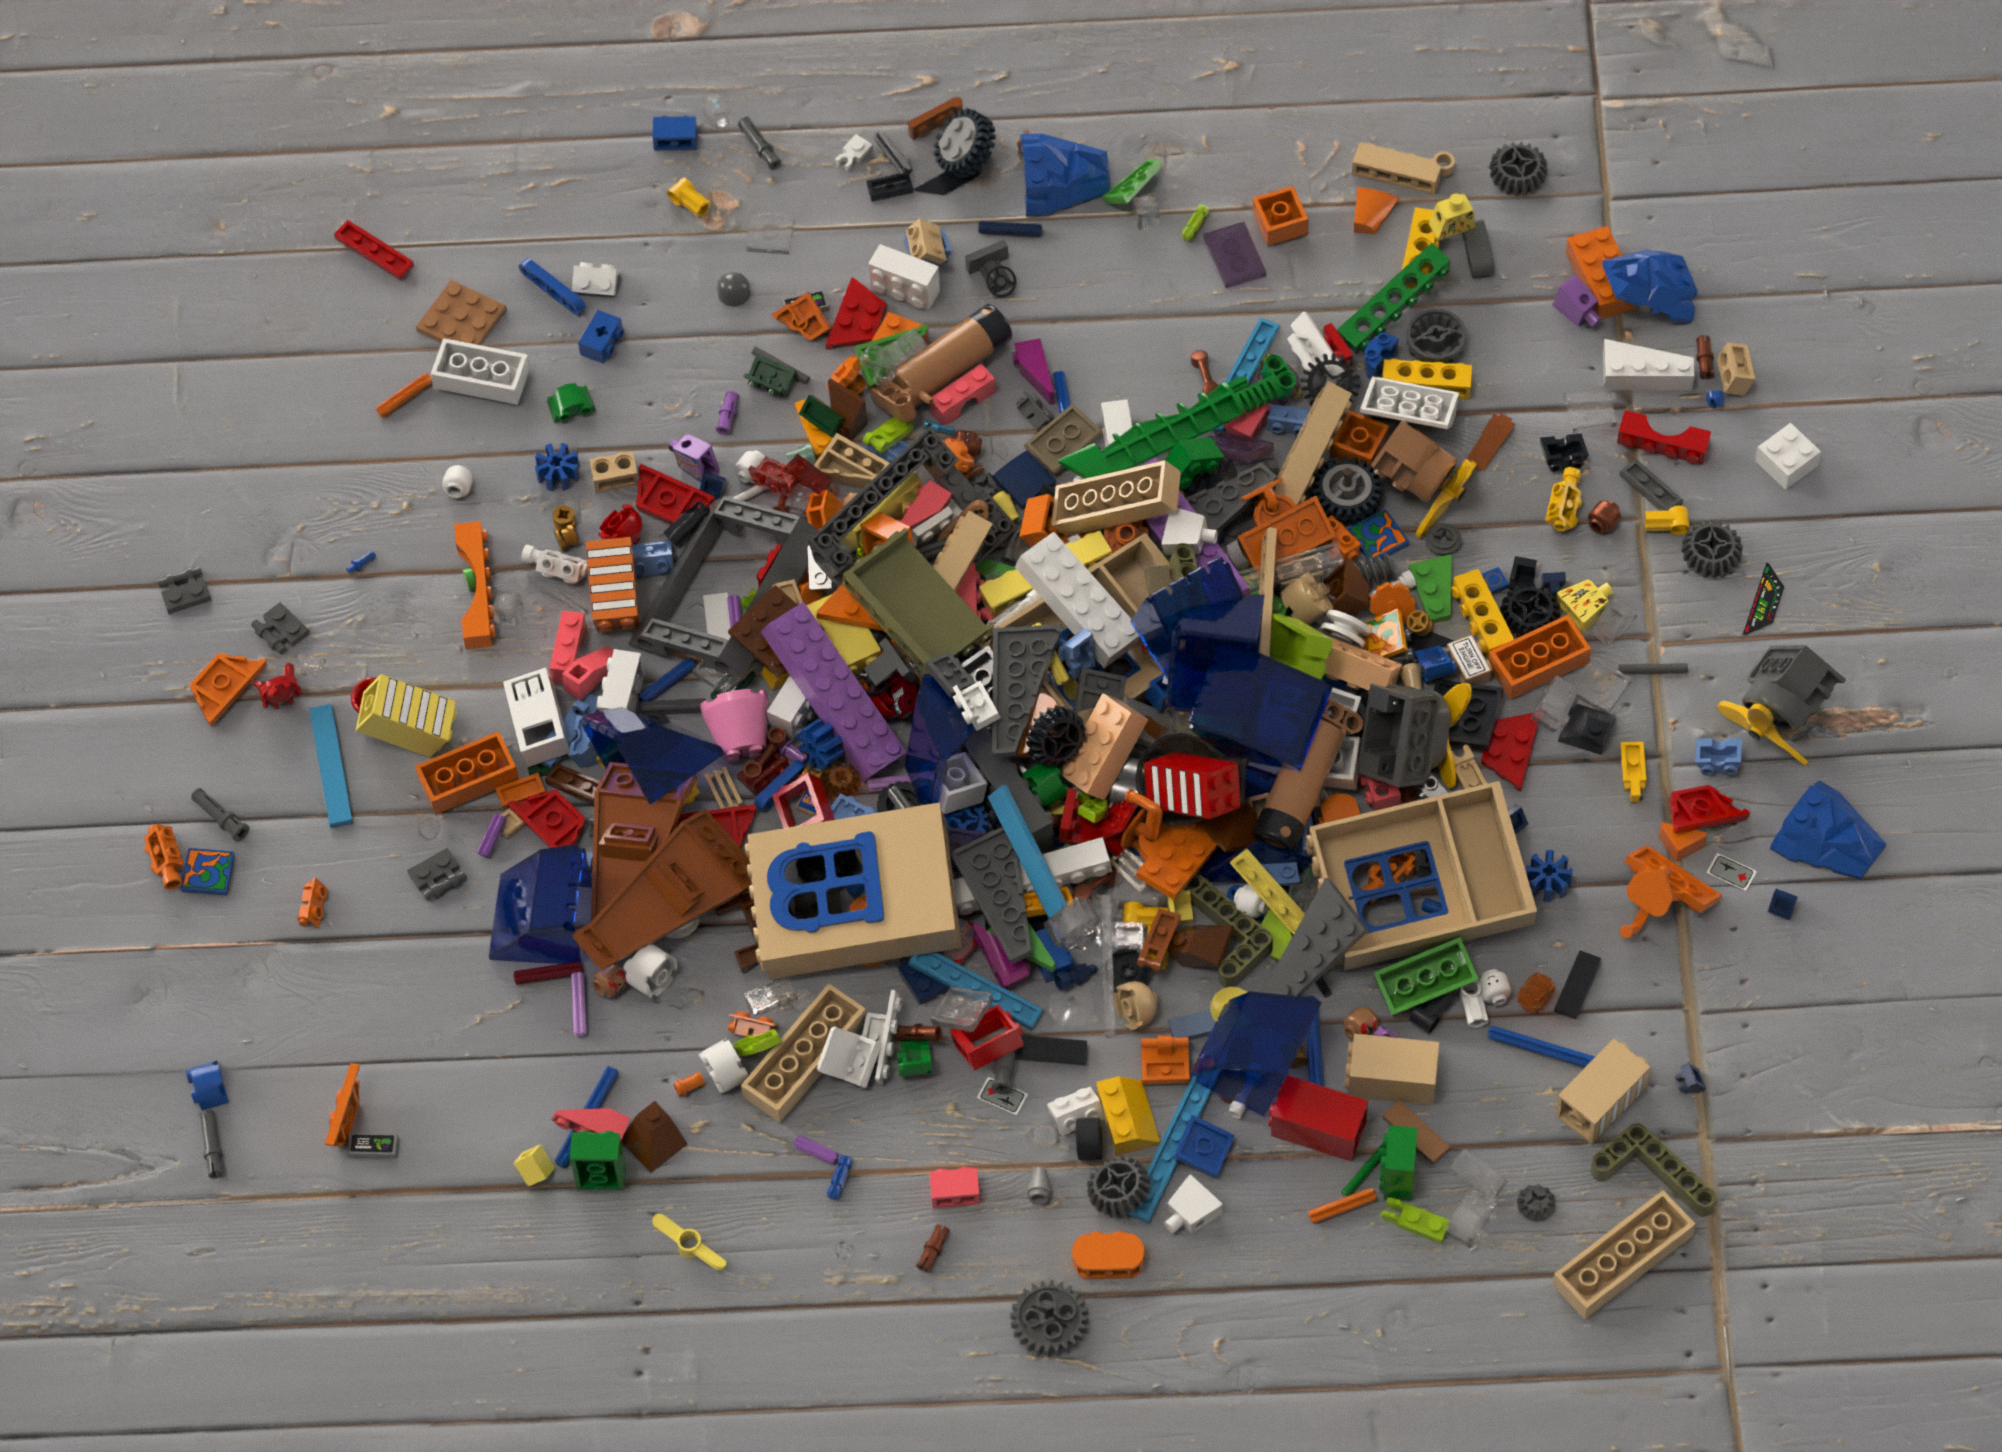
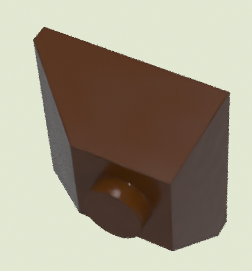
(850, 407)
(1347, 589)
(1233, 829)
(1201, 945)
(653, 1137)

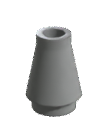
(1039, 1188)

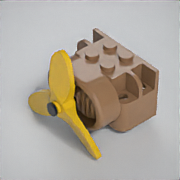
(1423, 469)

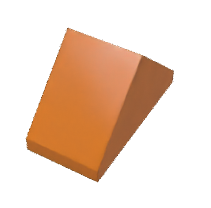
(1683, 843)

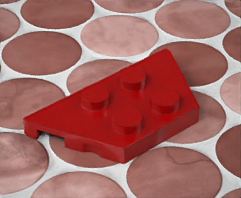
(857, 317)
(665, 496)
(1511, 748)
(1702, 808)
(551, 818)
(734, 820)

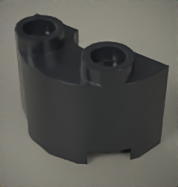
(1564, 452)

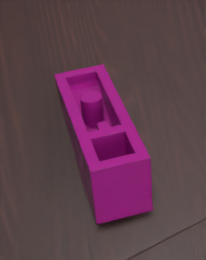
(1033, 367)
(1005, 973)

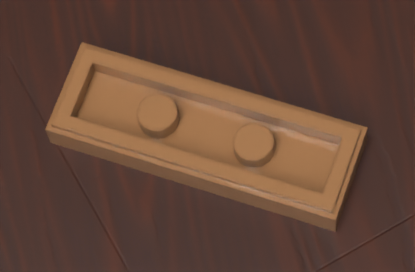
(1428, 1142)

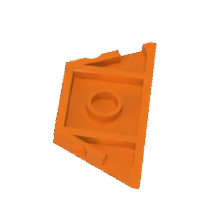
(845, 609)
(223, 683)
(347, 1103)

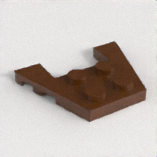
(746, 956)

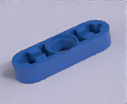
(764, 800)

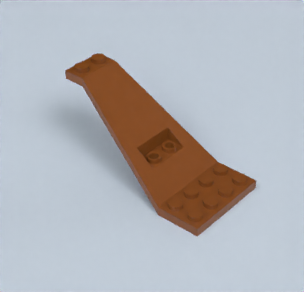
(628, 829)
(678, 883)

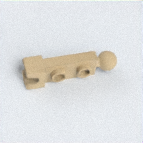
(1467, 770)

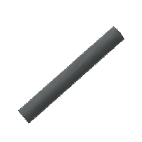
(799, 376)
(1653, 668)

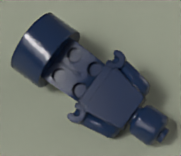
(1080, 974)

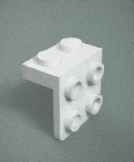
(849, 1056)

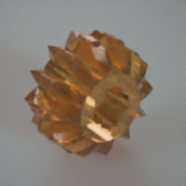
(841, 780)
(1536, 992)

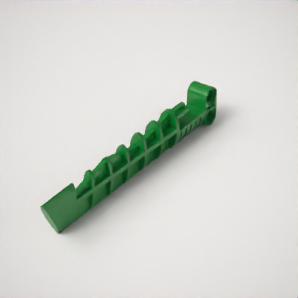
(1160, 435)

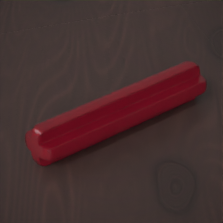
(546, 972)

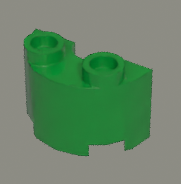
(570, 400)
(1046, 784)
(914, 1058)

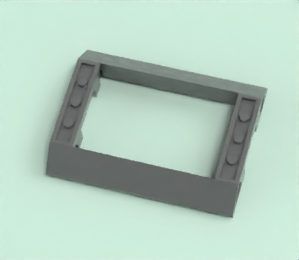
(940, 463)
(720, 653)

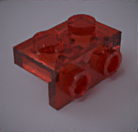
(808, 474)
(774, 476)
(770, 771)

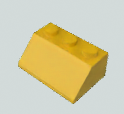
(1127, 1115)

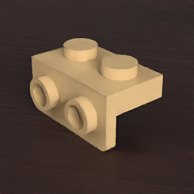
(926, 241)

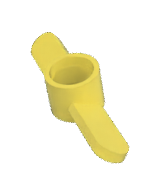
(679, 1235)

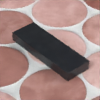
(1577, 984)
(1052, 1050)

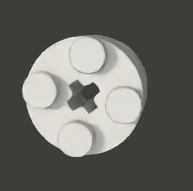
(650, 970)
(723, 1066)

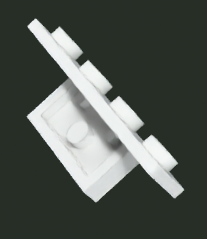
(1310, 343)
(935, 524)
(880, 1029)

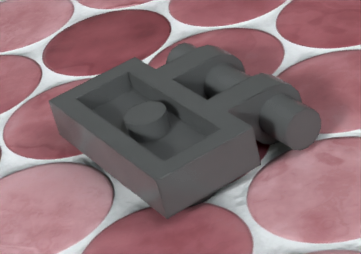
(185, 595)
(285, 624)
(434, 869)

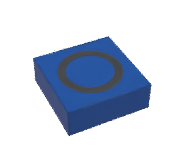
(1495, 580)

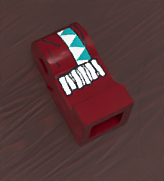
(903, 694)

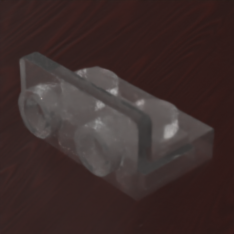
(770, 996)

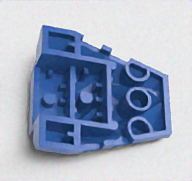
(1061, 173)
(1654, 280)
(1828, 834)

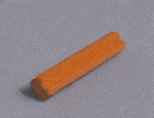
(404, 395)
(1342, 1205)

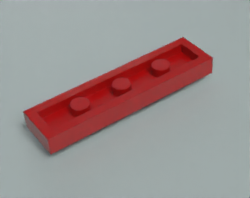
(374, 250)

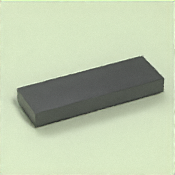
(1650, 486)

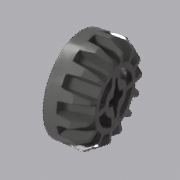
(1433, 332)

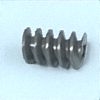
(1376, 569)

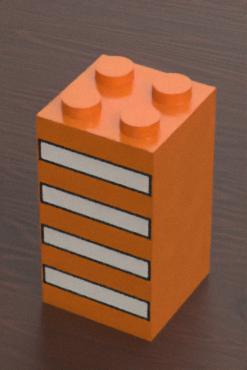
(612, 584)

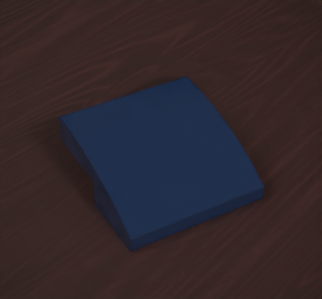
(1023, 478)

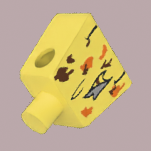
(1452, 217)
(1584, 603)

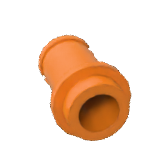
(688, 1084)

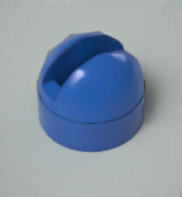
(1715, 398)

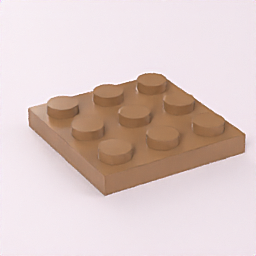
(461, 315)

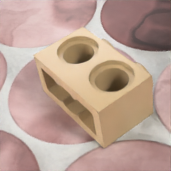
(1735, 368)
(615, 476)

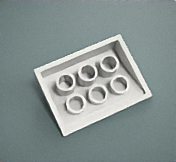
(1410, 402)

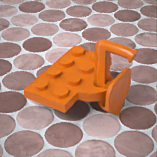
(1297, 526)
(1170, 852)
(1660, 883)

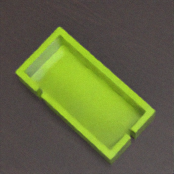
(1299, 645)

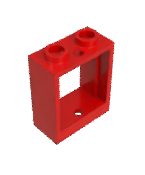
(818, 795)
(994, 1048)

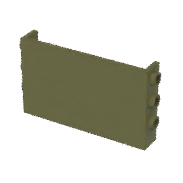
(914, 603)

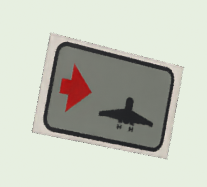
(1731, 871)
(1010, 1102)

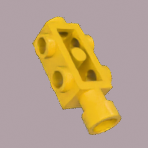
(1565, 501)

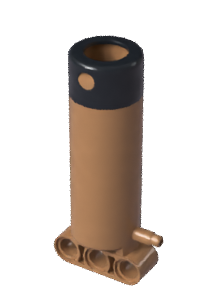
(942, 362)
(1297, 791)

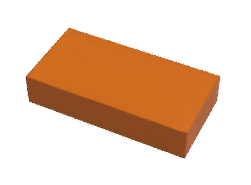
(519, 790)

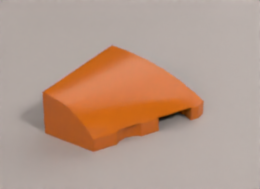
(1372, 209)
(804, 317)

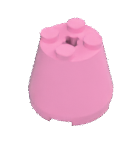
(738, 723)

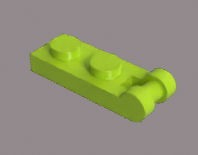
(888, 434)

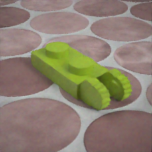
(1416, 1220)

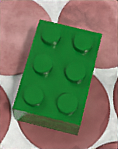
(598, 1160)
(1398, 1162)

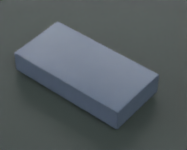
(1192, 1025)

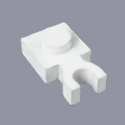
(854, 151)

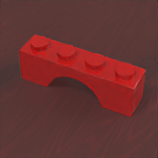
(1688, 446)

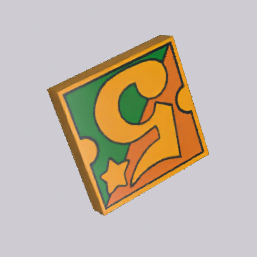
(1386, 635)

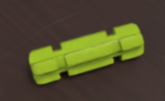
(1195, 222)

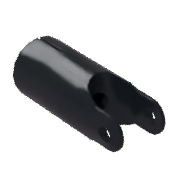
(686, 523)

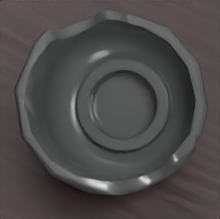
(733, 289)

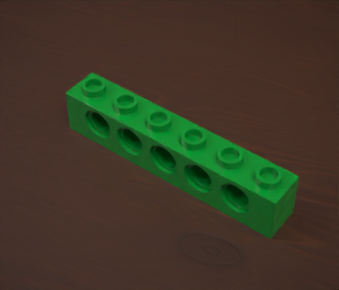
(1430, 258)

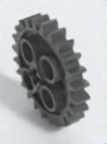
(1036, 1333)

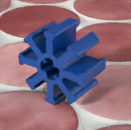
(557, 467)
(820, 744)
(1558, 876)

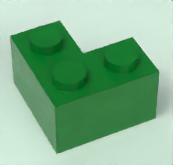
(1194, 457)

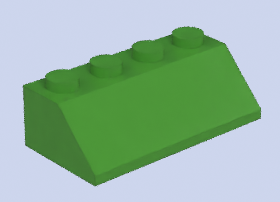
(1425, 976)

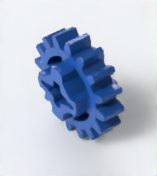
(976, 822)

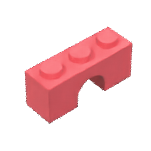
(948, 402)
(568, 639)

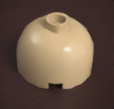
(1136, 1003)

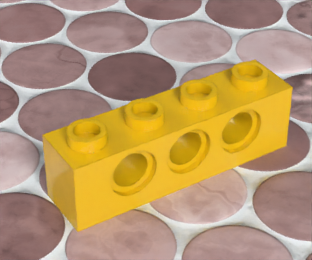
(1418, 239)
(1437, 371)
(1474, 585)

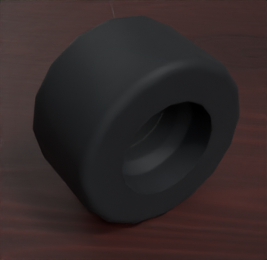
(1089, 1139)

